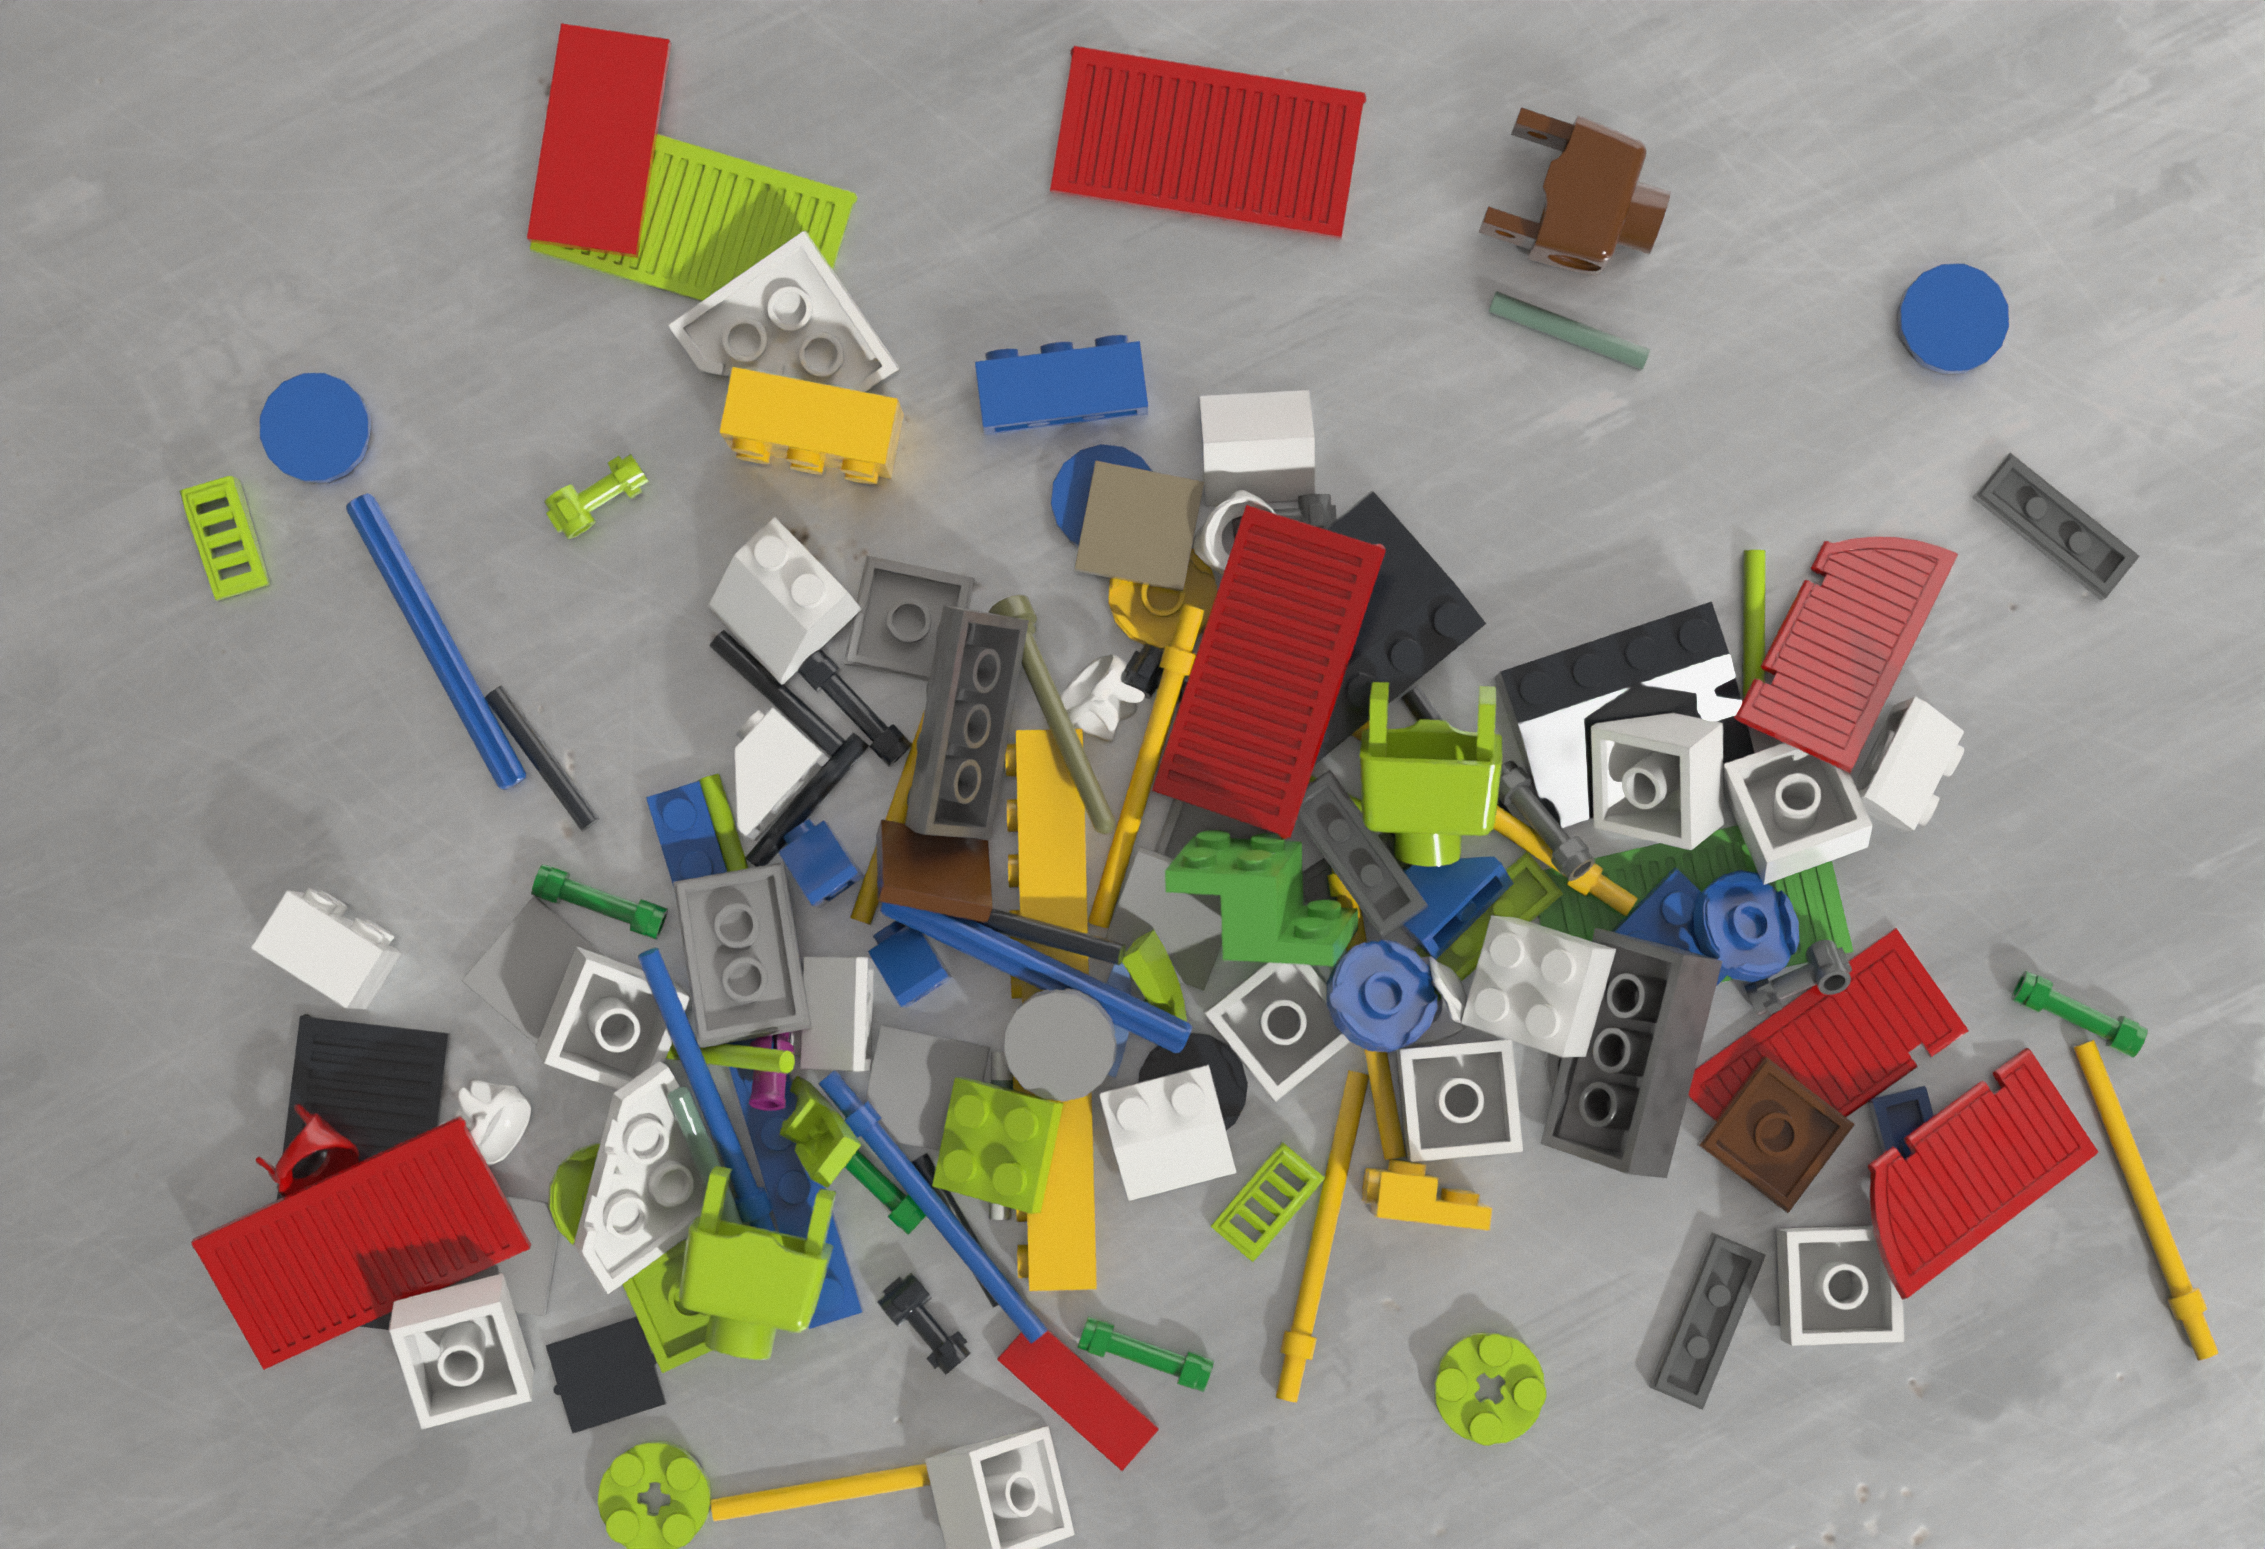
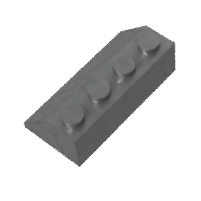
(966, 723)
(1633, 1085)

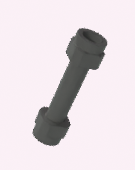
(1569, 854)

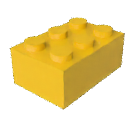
(811, 425)

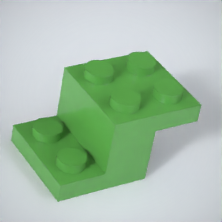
(1262, 899)

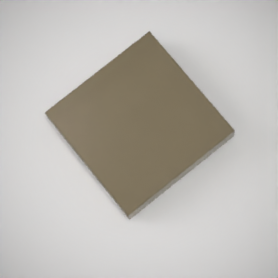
(1139, 526)

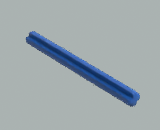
(436, 641)
(1044, 972)

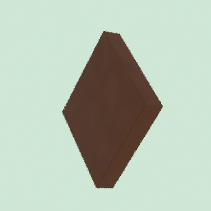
(933, 872)
(1775, 1134)

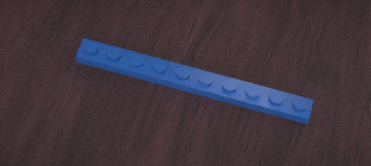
(694, 852)

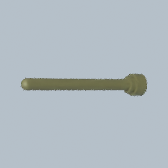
(1057, 716)

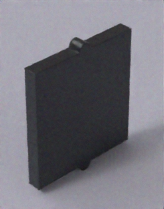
(605, 1374)

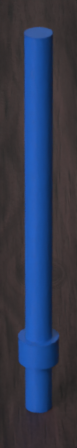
(864, 1122)
(750, 1199)

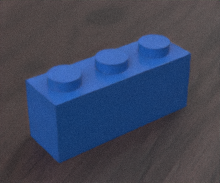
(1061, 385)

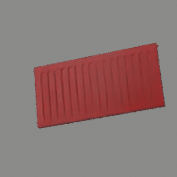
(1207, 142)
(1268, 670)
(361, 1242)

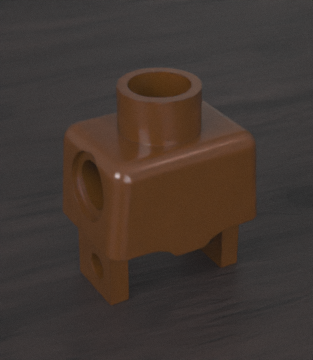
(1588, 197)

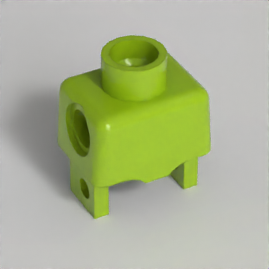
(1430, 780)
(752, 1275)

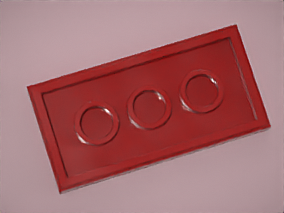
(599, 140)

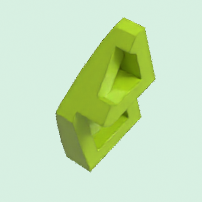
(1155, 974)
(820, 1134)

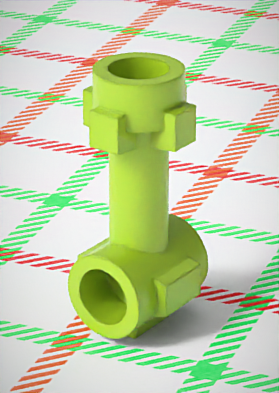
(571, 510)

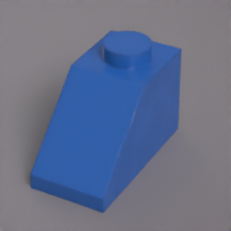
(819, 862)
(1455, 899)
(908, 963)

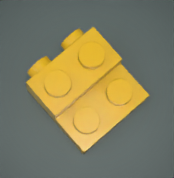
(1410, 1195)

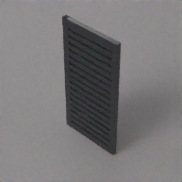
(369, 1085)

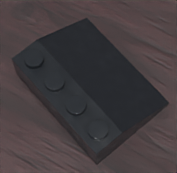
(1409, 622)
(1644, 671)

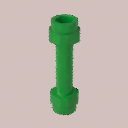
(555, 886)
(2121, 1034)
(903, 1209)
(1192, 1370)

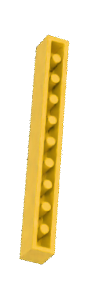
(1054, 891)

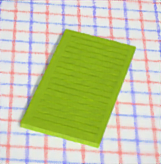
(716, 220)

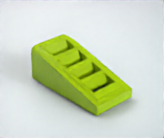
(238, 510)
(1296, 1165)

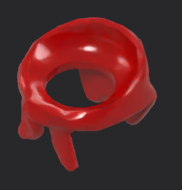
(314, 1137)

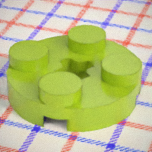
(1521, 1392)
(631, 1474)

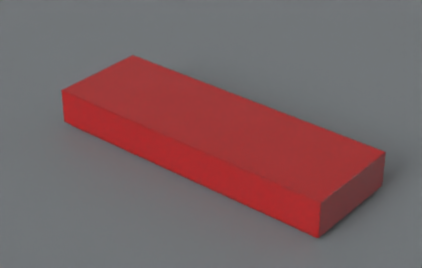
(1080, 1396)

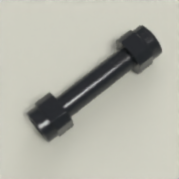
(822, 674)

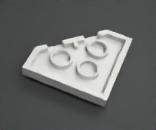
(786, 321)
(641, 1183)

